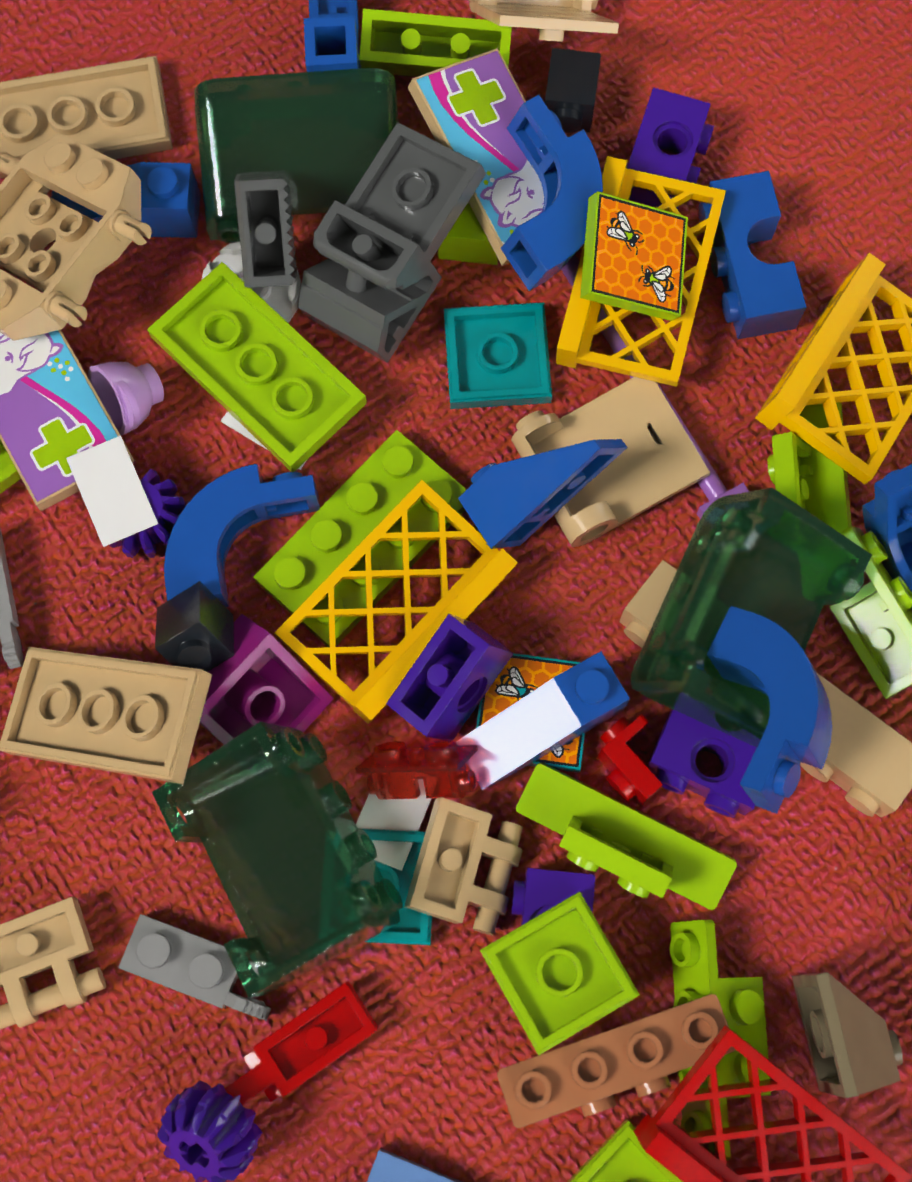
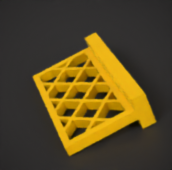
(582, 314)
(820, 353)
(459, 601)

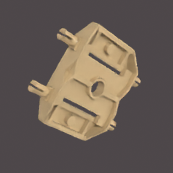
(81, 244)

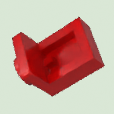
(628, 773)

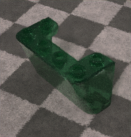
(282, 852)

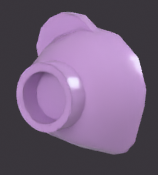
(126, 392)

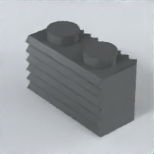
(265, 228)

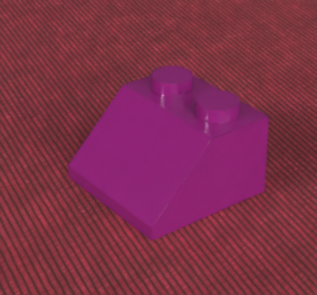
(260, 685)

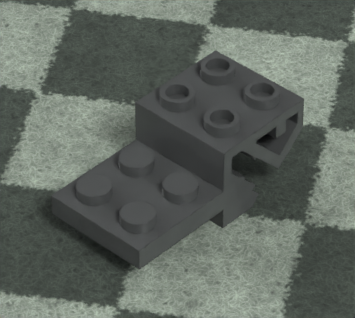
(386, 240)

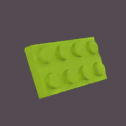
(257, 367)
(346, 522)

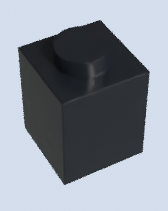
(573, 88)
(195, 629)

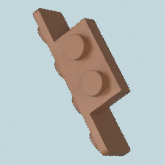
(611, 1062)

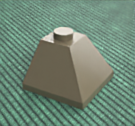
(845, 1038)

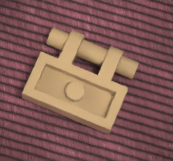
(450, 861)
(42, 942)

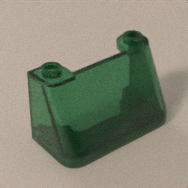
(308, 123)
(749, 555)

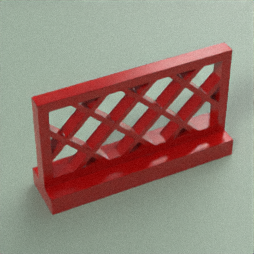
(693, 1162)

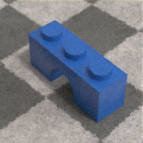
(757, 294)

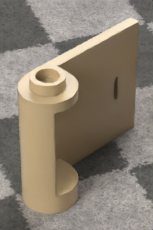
(547, 15)
(648, 472)

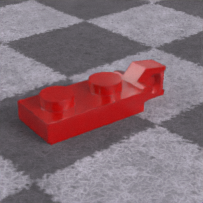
(305, 1045)

